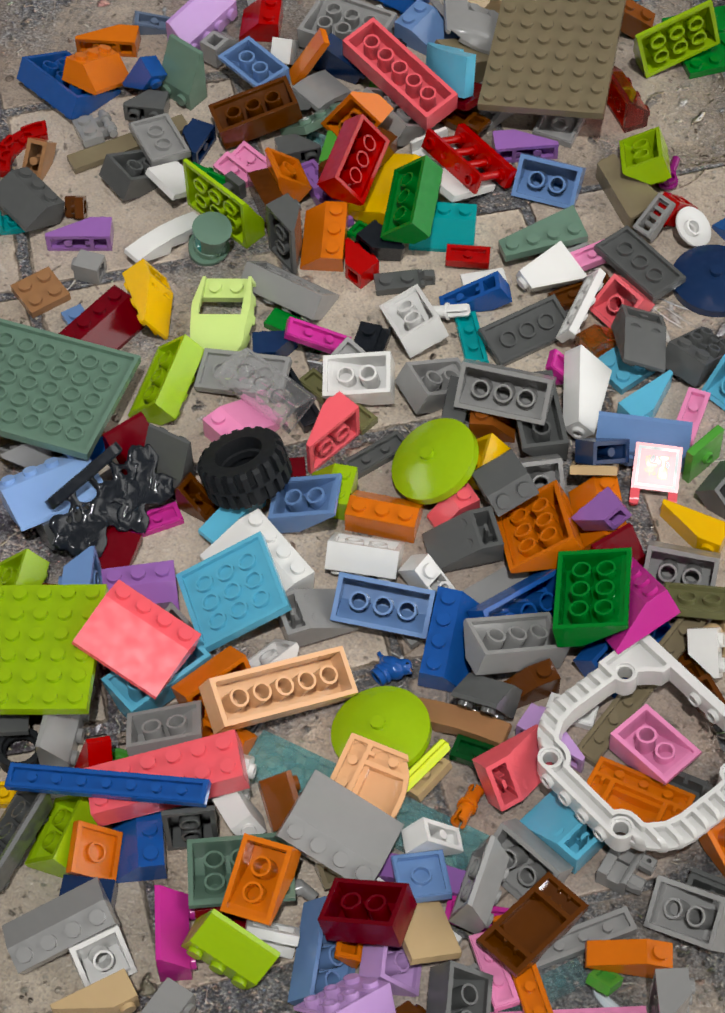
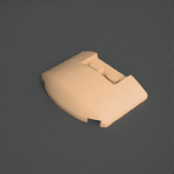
(373, 773)

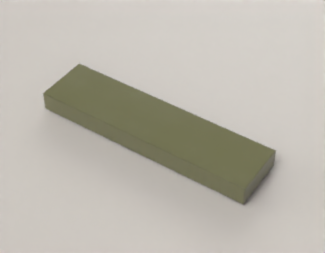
(313, 382)

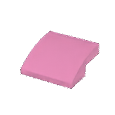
(241, 161)

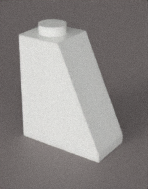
(550, 270)

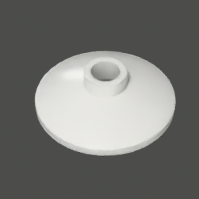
(693, 226)

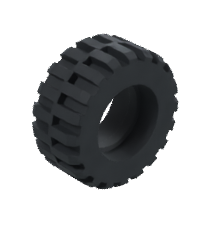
(244, 468)

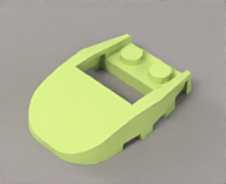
(223, 330)

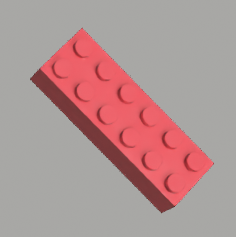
(400, 74)
(210, 757)

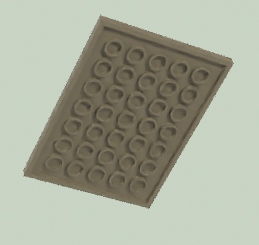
(552, 57)

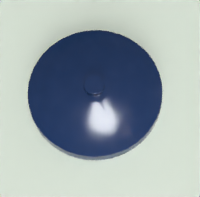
(704, 281)

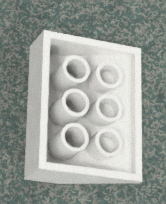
(290, 565)

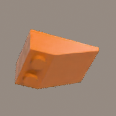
(260, 879)

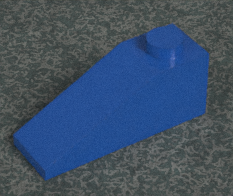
(482, 294)

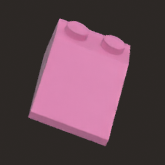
(232, 417)
(652, 745)

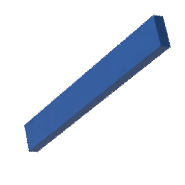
(108, 784)

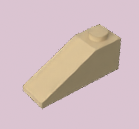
(107, 995)

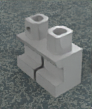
(620, 870)

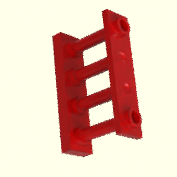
(477, 150)

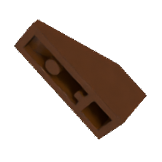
(536, 682)

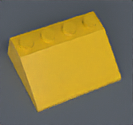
(377, 198)

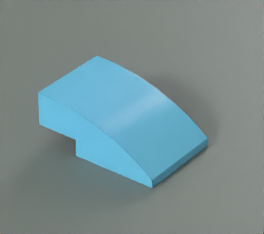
(453, 67)

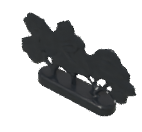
(117, 501)

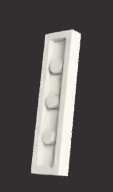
(581, 305)

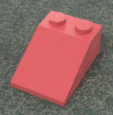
(332, 431)

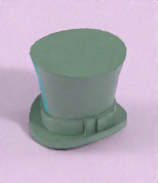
(210, 239)

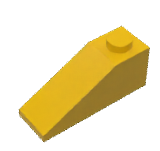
(694, 527)

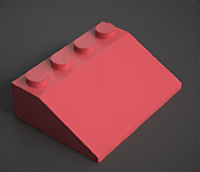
(137, 639)

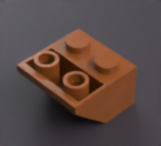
(278, 797)

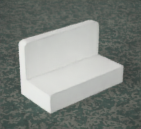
(279, 936)

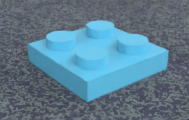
(623, 376)

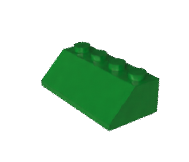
(412, 201)

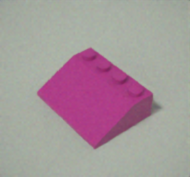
(648, 610)

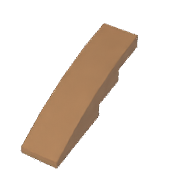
(467, 722)

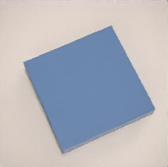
(425, 874)

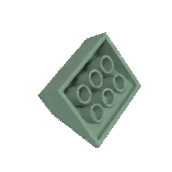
(210, 868)

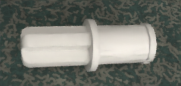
(451, 311)

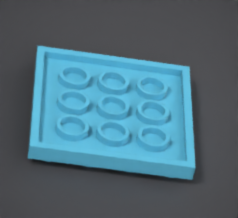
(233, 592)

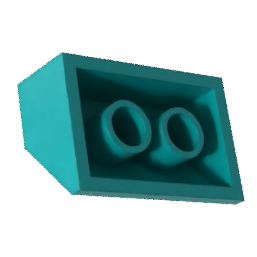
(451, 225)

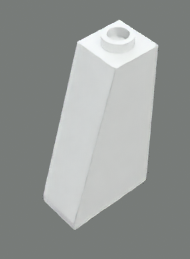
(583, 391)

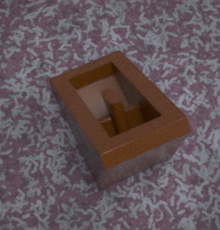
(193, 499)

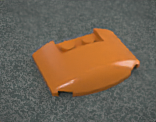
(637, 792)

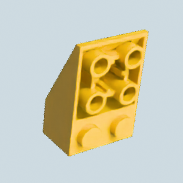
(150, 296)

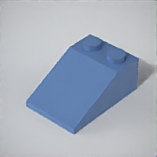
(421, 25)
(305, 502)

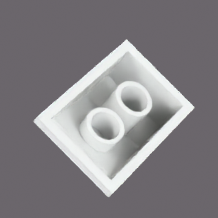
(414, 320)
(361, 377)

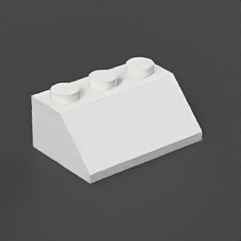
(364, 556)

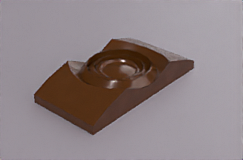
(532, 925)

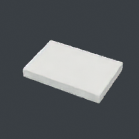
(455, 190)

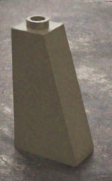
(625, 193)

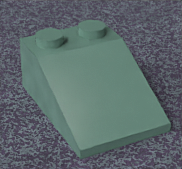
(184, 72)

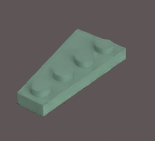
(544, 234)

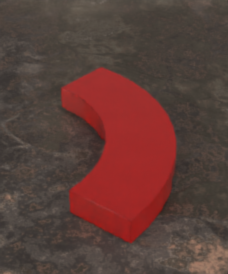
(14, 144)

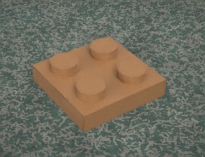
(40, 292)

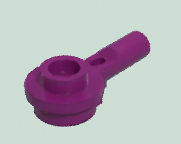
(671, 183)

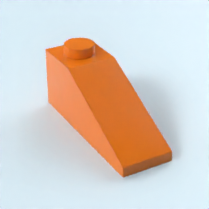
(120, 37)
(629, 956)

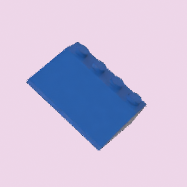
(44, 76)

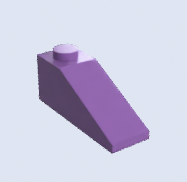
(514, 142)
(86, 234)

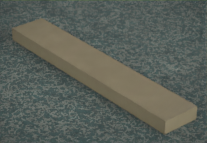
(95, 155)

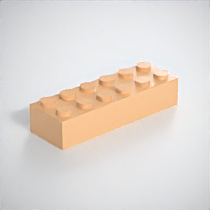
(278, 689)

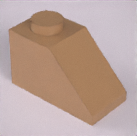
(39, 156)

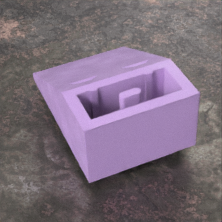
(351, 995)

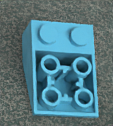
(562, 831)

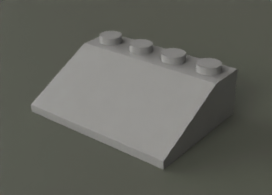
(341, 18)
(339, 829)

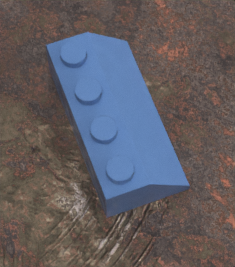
(644, 430)
(383, 605)
(314, 957)

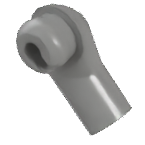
(305, 890)

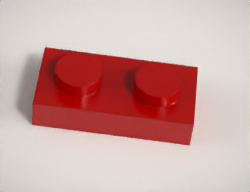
(467, 256)

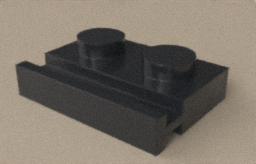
(372, 337)

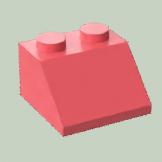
(613, 294)

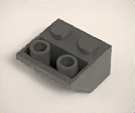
(488, 696)

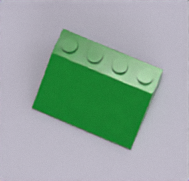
(591, 595)

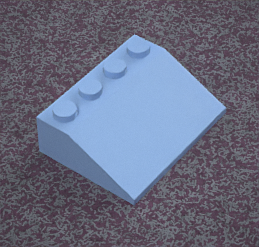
(27, 491)

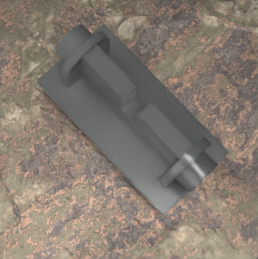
(692, 784)

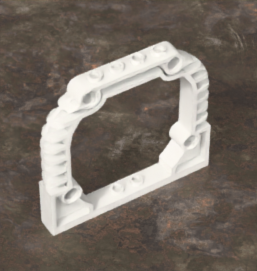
(642, 664)

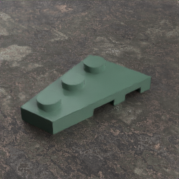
(308, 124)

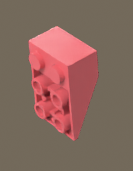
(510, 769)

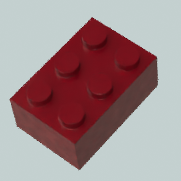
(367, 912)

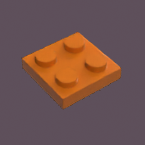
(94, 851)

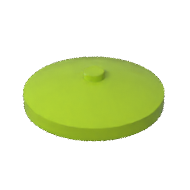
(435, 461)
(387, 717)

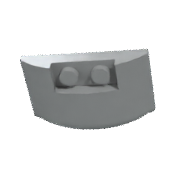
(471, 23)

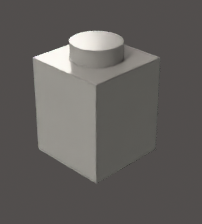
(89, 267)

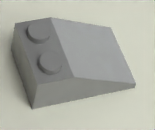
(427, 382)
(163, 727)
(687, 913)

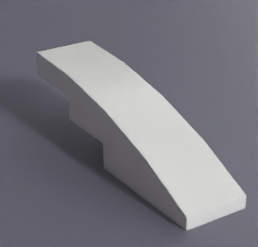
(162, 239)

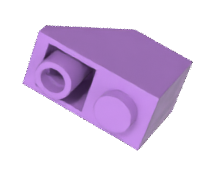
(602, 513)

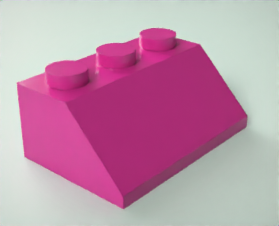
(171, 928)

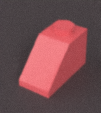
(455, 505)

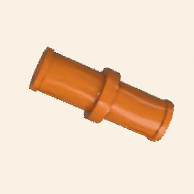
(467, 806)

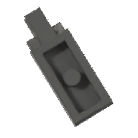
(400, 281)

